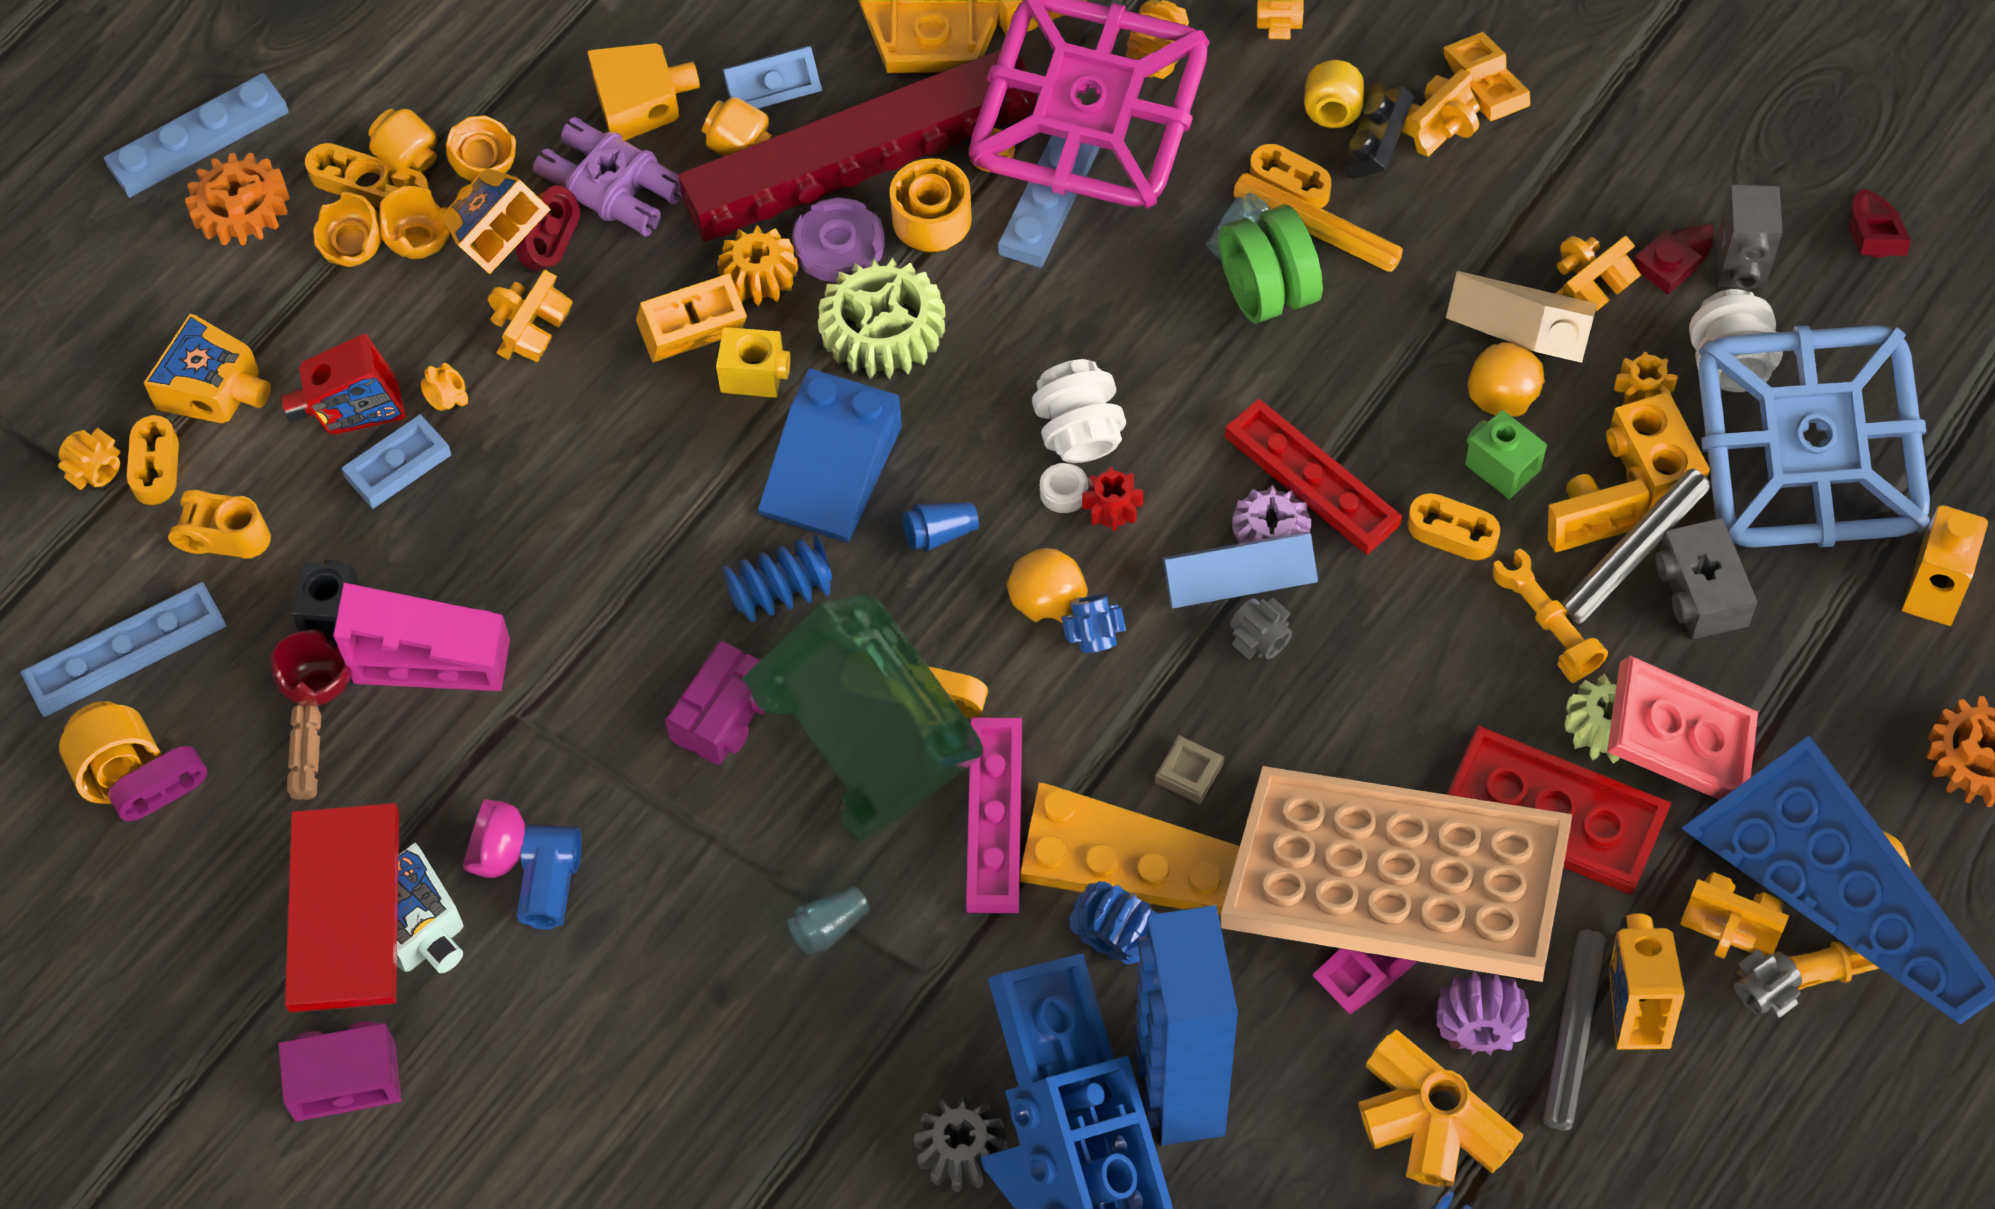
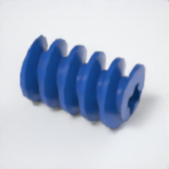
(779, 579)

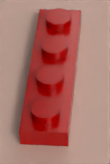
(1313, 476)

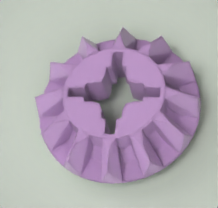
(1250, 512)

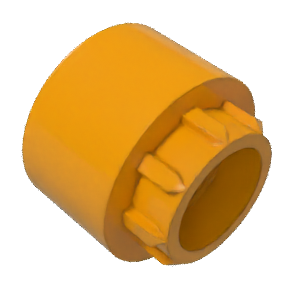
(930, 204)
(103, 746)

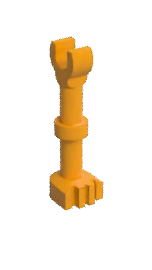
(1581, 655)

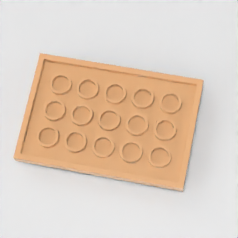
(1399, 873)

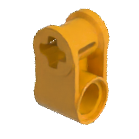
(214, 522)

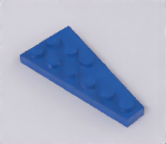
(1826, 857)

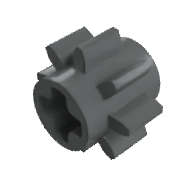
(1261, 628)
(1768, 983)

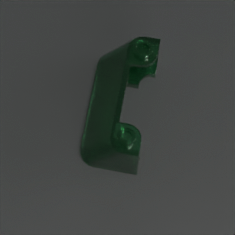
(867, 710)

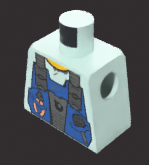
(424, 916)

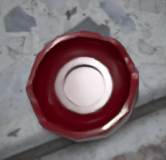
(309, 668)

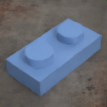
(774, 78)
(396, 461)

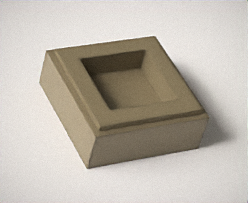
(1189, 769)

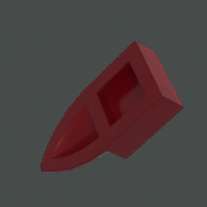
(1877, 226)
(1674, 256)

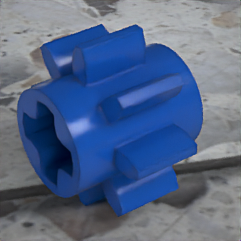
(1093, 623)

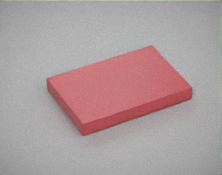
(1681, 729)

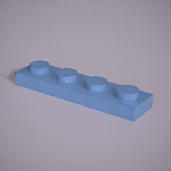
(196, 135)
(1041, 211)

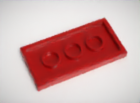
(1610, 820)
(343, 908)

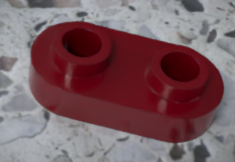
(552, 232)

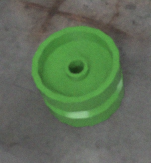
(1270, 263)

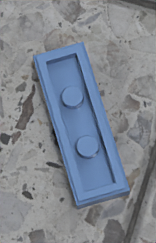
(1240, 569)

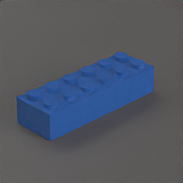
(1185, 1025)

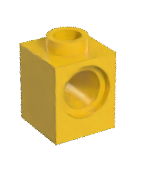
(746, 346)

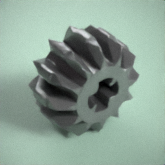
(957, 1126)

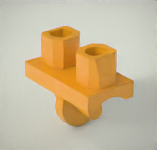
(1447, 111)
(1612, 266)
(521, 333)
(1734, 919)

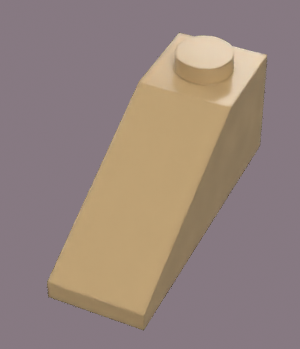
(1523, 315)

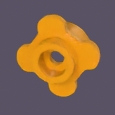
(443, 387)

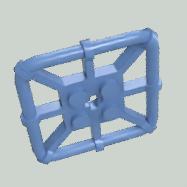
(1834, 409)

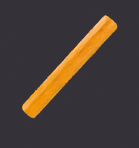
(1326, 225)

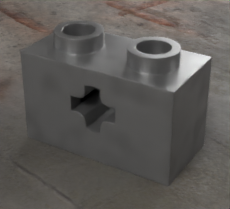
(1748, 236)
(1706, 579)

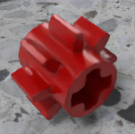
(1112, 499)

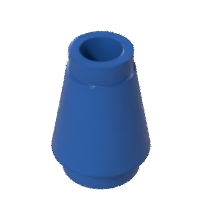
(938, 523)

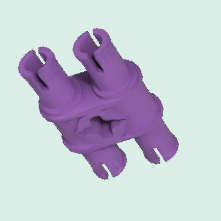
(610, 176)

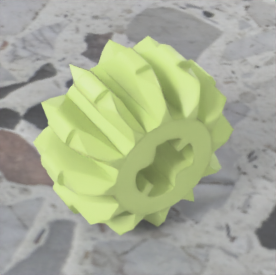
(1587, 716)

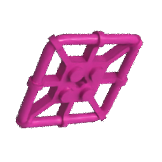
(1101, 123)

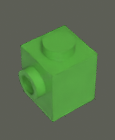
(1504, 453)

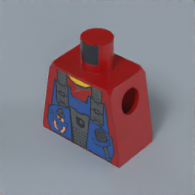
(347, 389)

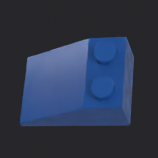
(830, 454)

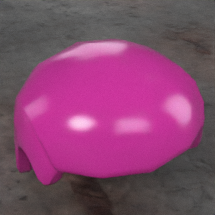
(495, 840)

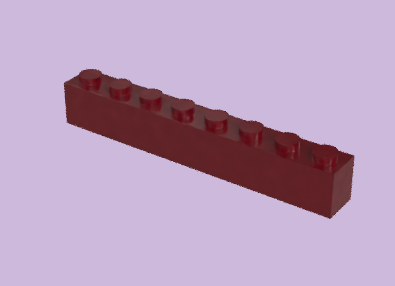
(845, 148)

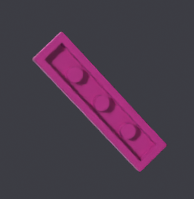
(995, 818)

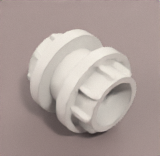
(1732, 314)
(1081, 420)

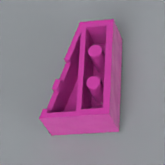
(419, 641)

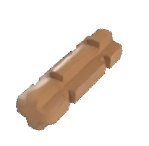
(304, 752)

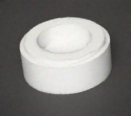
(1063, 487)

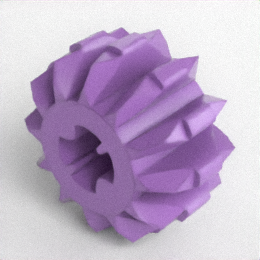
(1482, 1013)

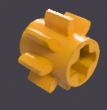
(1279, 17)
(1644, 378)
(89, 458)

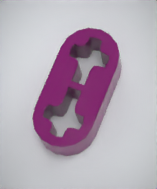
(157, 783)

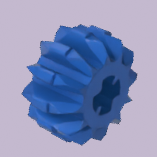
(1110, 921)

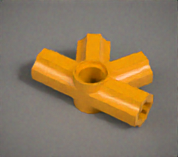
(1435, 1132)

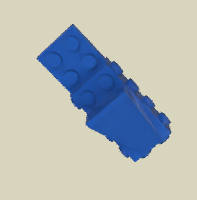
(1074, 1102)

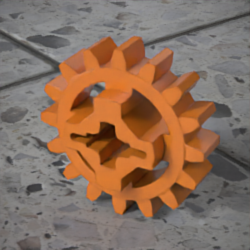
(237, 198)
(1973, 762)

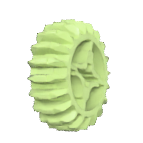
(887, 333)

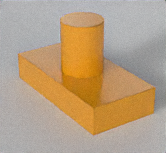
(1594, 512)

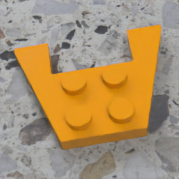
(930, 33)

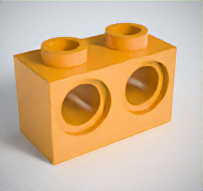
(689, 317)
(1667, 447)

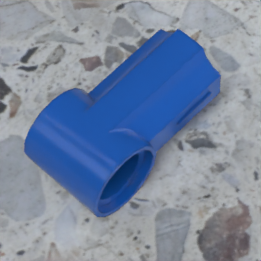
(548, 861)

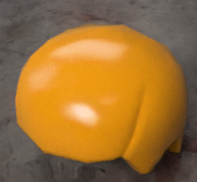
(480, 145)
(412, 222)
(348, 230)
(1506, 379)
(1045, 584)

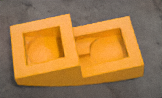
(1492, 84)

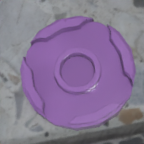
(837, 237)

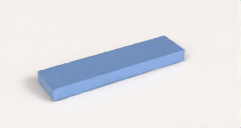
(122, 649)

